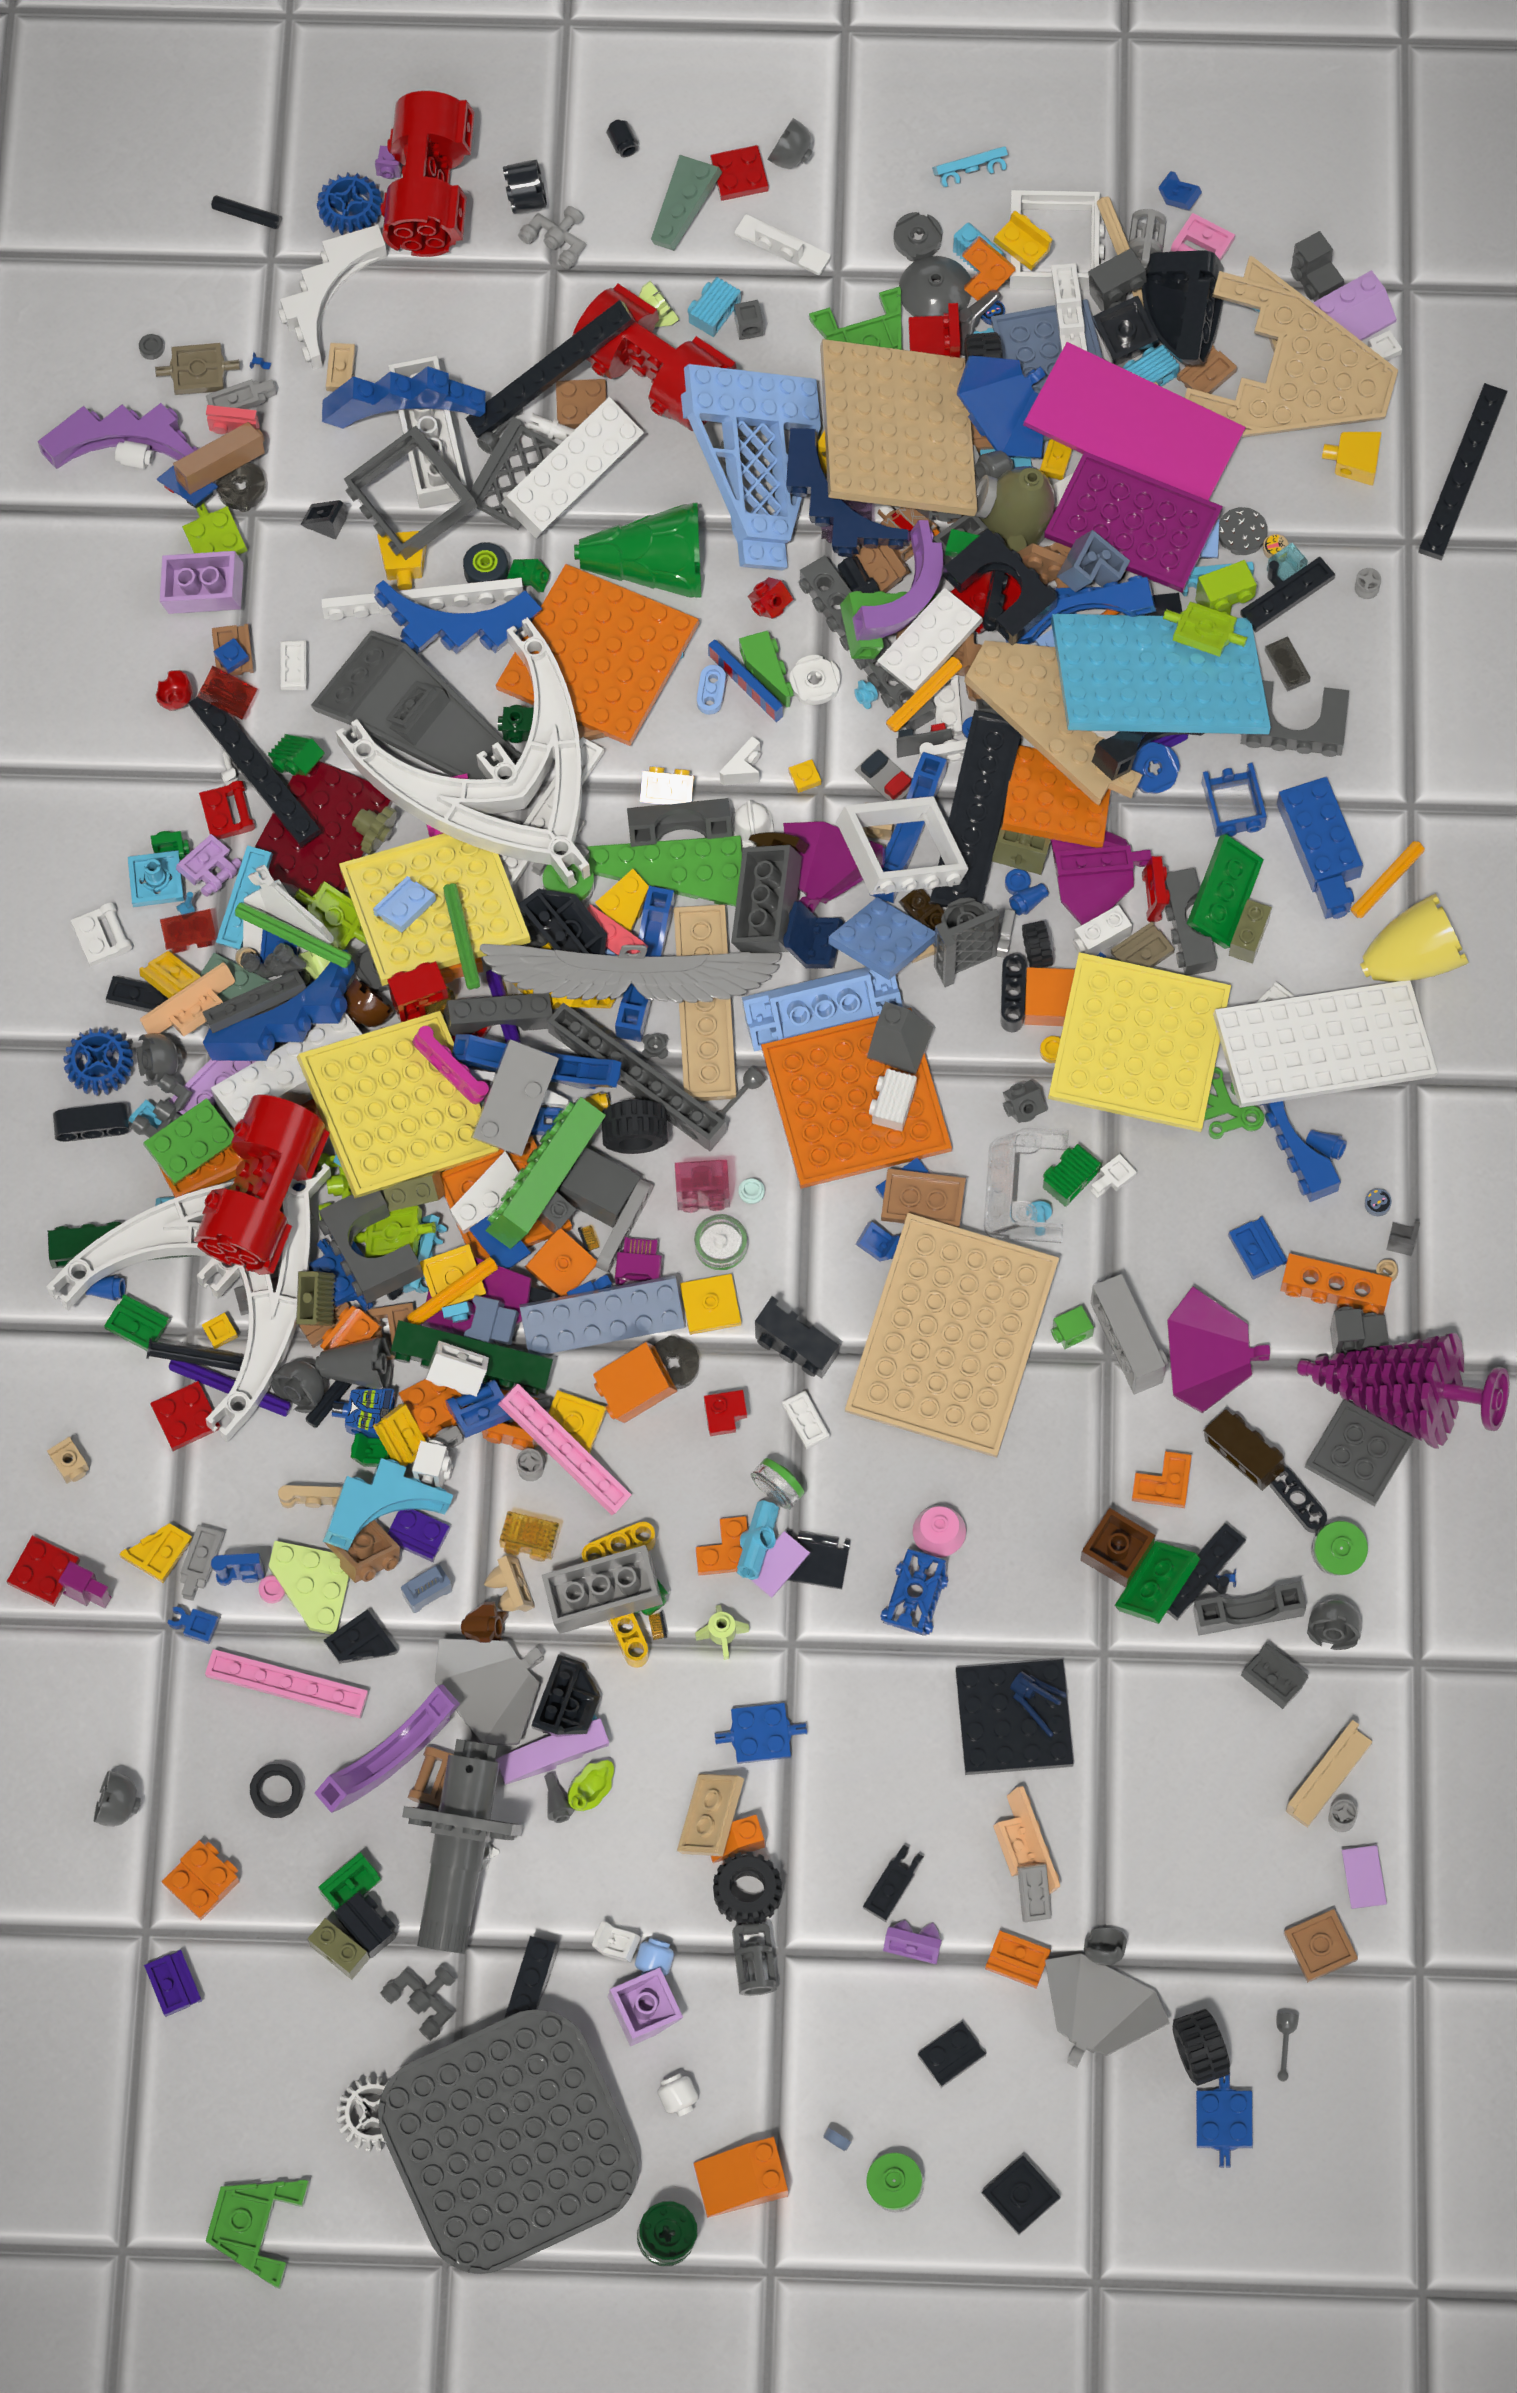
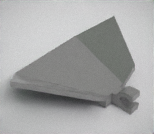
(490, 1686)
(1100, 2006)

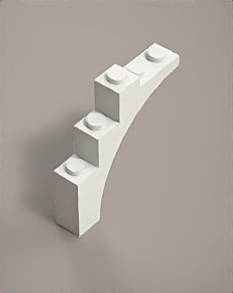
(340, 260)

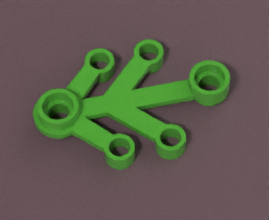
(1223, 1105)

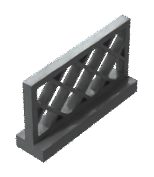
(498, 459)
(965, 945)

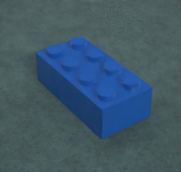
(1319, 832)

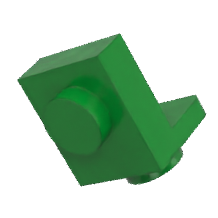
(532, 573)
(170, 841)
(368, 1451)

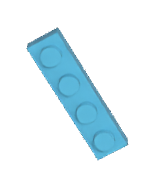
(232, 926)

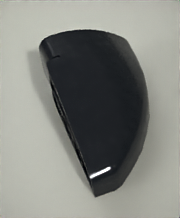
(1182, 302)

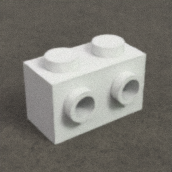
(457, 1369)
(432, 1464)

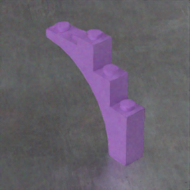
(88, 433)

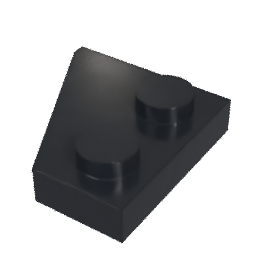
(360, 1640)

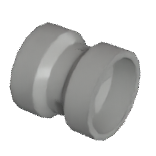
(529, 1459)
(1343, 1810)

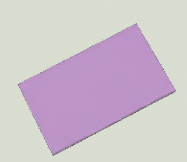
(780, 1564)
(1364, 1877)

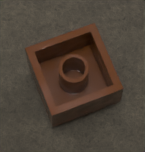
(1117, 1547)

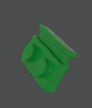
(136, 1322)

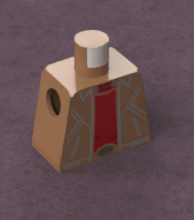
(904, 519)

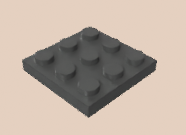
(1359, 1452)

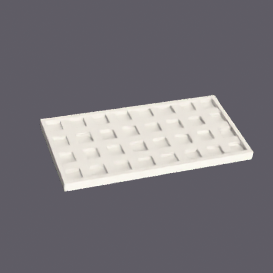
(1324, 1043)

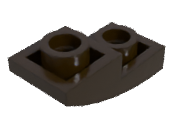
(778, 839)
(918, 907)

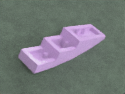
(549, 1752)

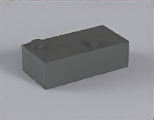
(765, 898)

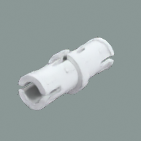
(549, 427)

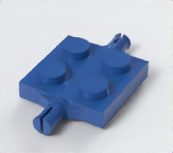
(331, 1264)
(760, 1733)
(1224, 2120)

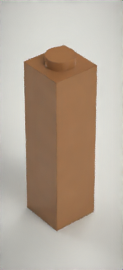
(219, 457)

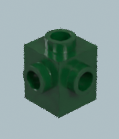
(516, 723)

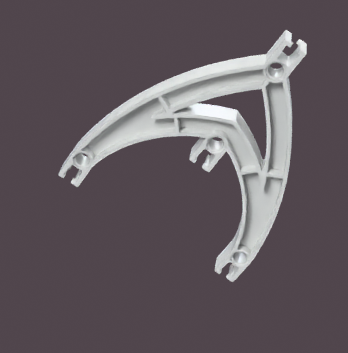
(461, 805)
(170, 1232)

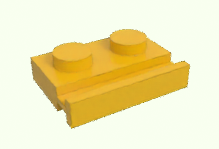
(168, 974)
(400, 1435)

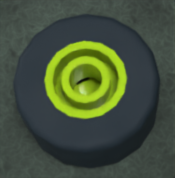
(483, 554)

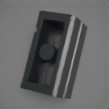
(365, 1924)

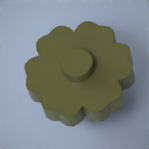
(374, 827)

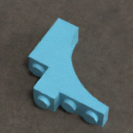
(388, 1492)

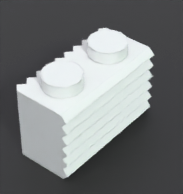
(893, 1100)

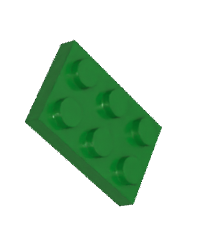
(1157, 1582)

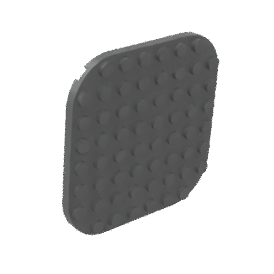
(508, 2141)

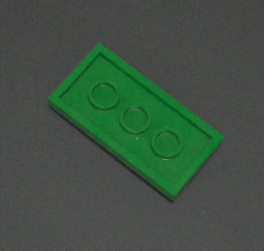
(1225, 891)

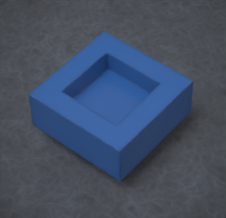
(231, 655)

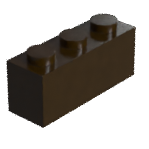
(1244, 1449)

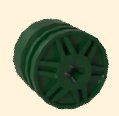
(674, 2219)

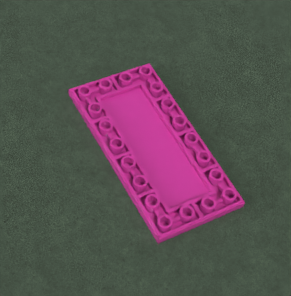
(1133, 423)

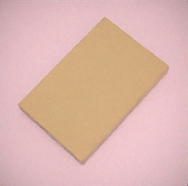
(710, 1814)

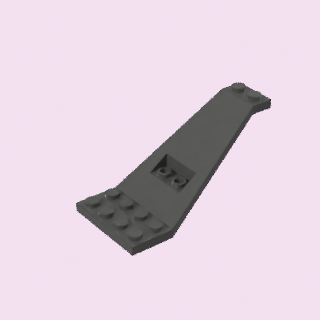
(409, 708)

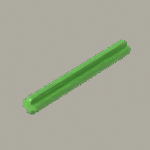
(293, 935)
(461, 936)

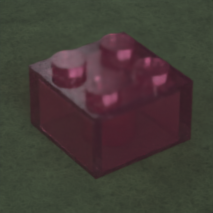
(702, 1185)

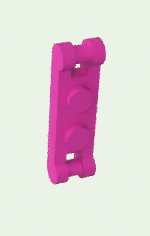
(448, 1066)

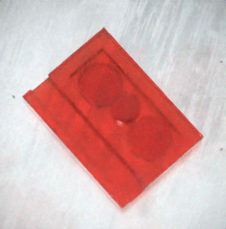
(227, 692)

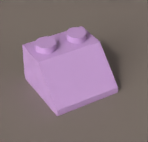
(644, 2006)

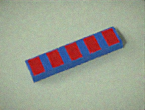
(745, 680)

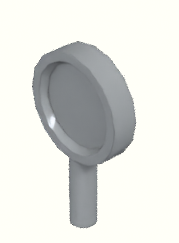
(985, 495)

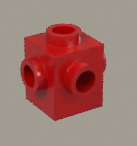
(769, 598)

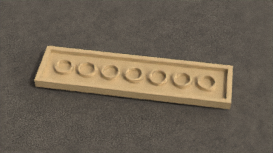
(705, 1025)

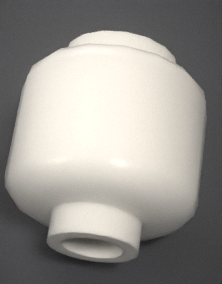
(677, 2094)

